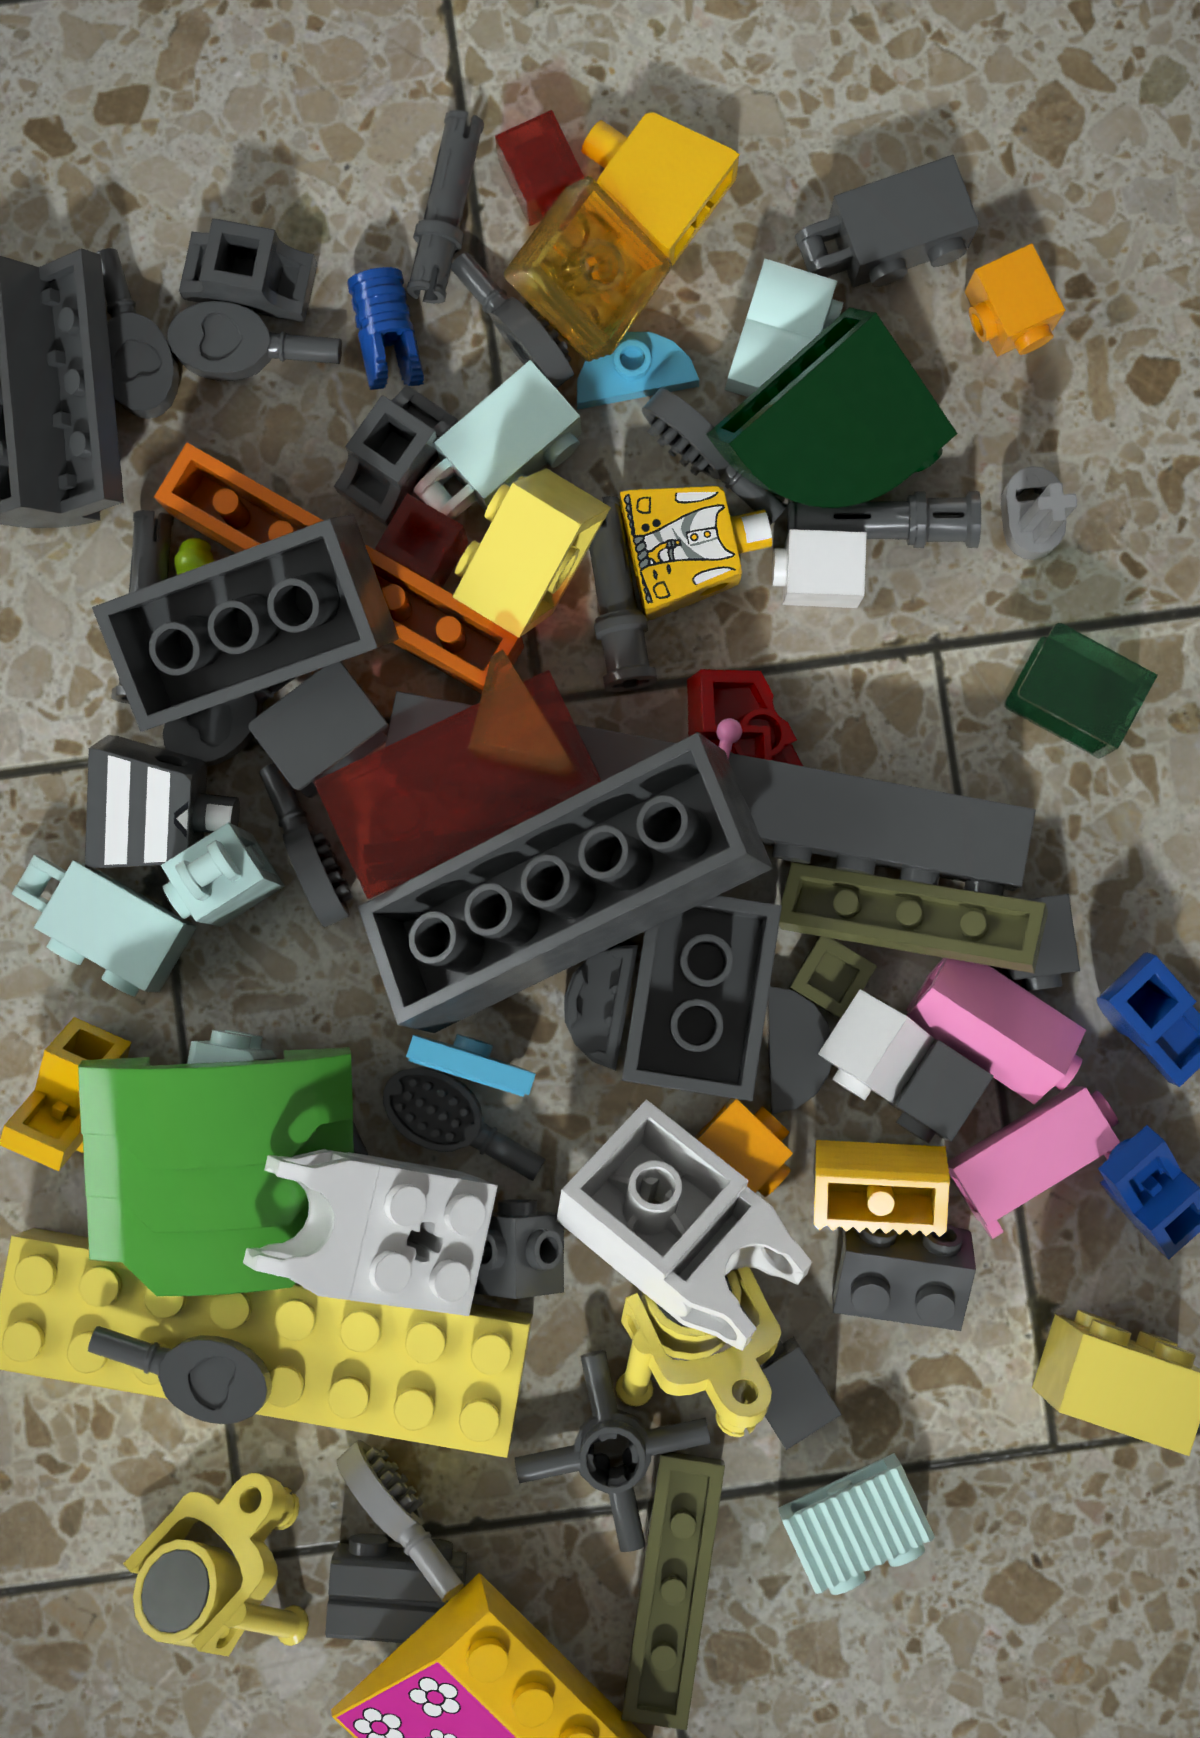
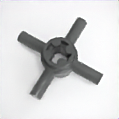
(596, 1469)

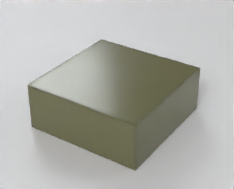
(832, 976)

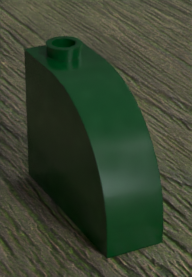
(837, 420)

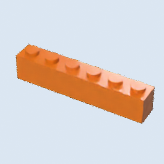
(246, 514)

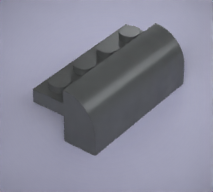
(56, 395)

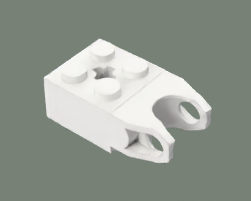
(383, 1231)
(689, 1240)

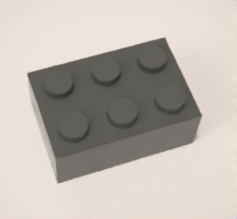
(703, 998)

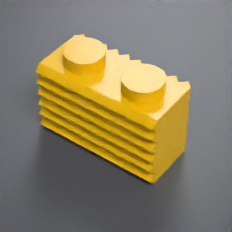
(881, 1187)

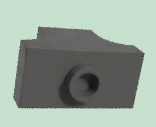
(248, 269)
(392, 452)

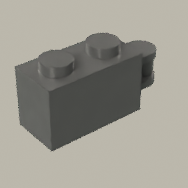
(893, 226)

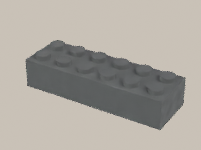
(564, 885)

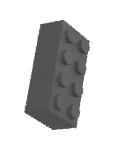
(246, 622)

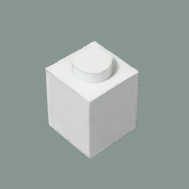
(821, 568)
(875, 1048)

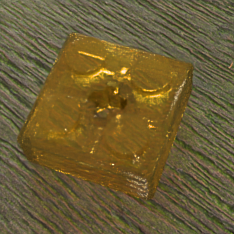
(595, 304)

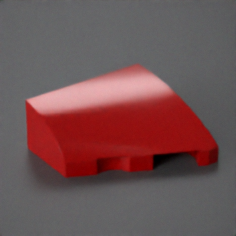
(749, 700)

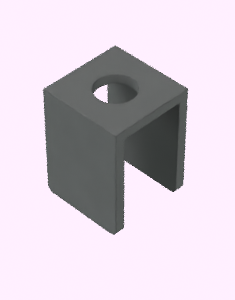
(320, 728)

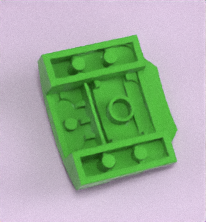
(184, 1156)

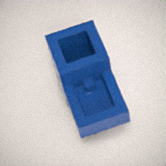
(1156, 1016)
(1153, 1191)

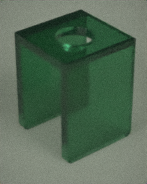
(1080, 691)

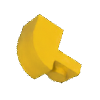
(49, 1120)

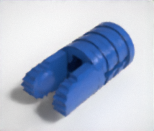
(384, 322)

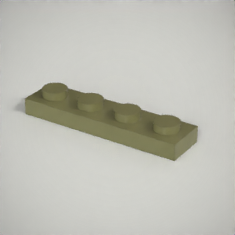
(914, 917)
(673, 1590)

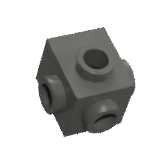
(522, 1252)

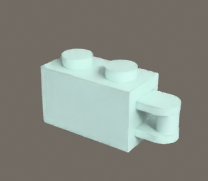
(500, 440)
(220, 877)
(106, 924)

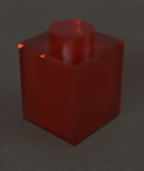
(537, 164)
(423, 540)

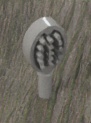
(396, 1512)

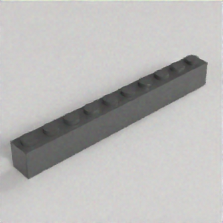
(827, 811)

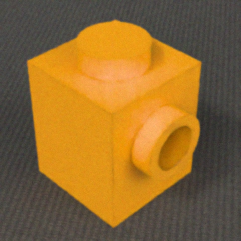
(1014, 302)
(749, 1144)

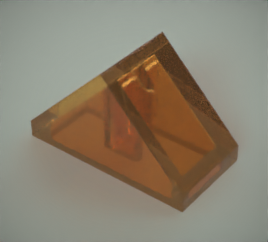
(512, 726)

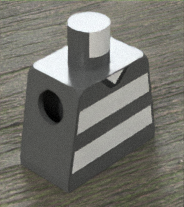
(147, 804)

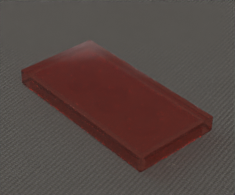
(437, 799)

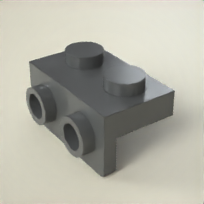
(906, 1276)

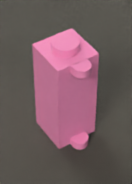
(998, 1027)
(1033, 1154)

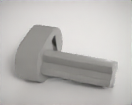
(1038, 525)

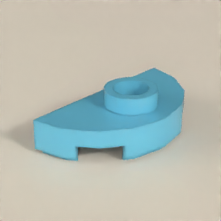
(635, 371)
(471, 1061)

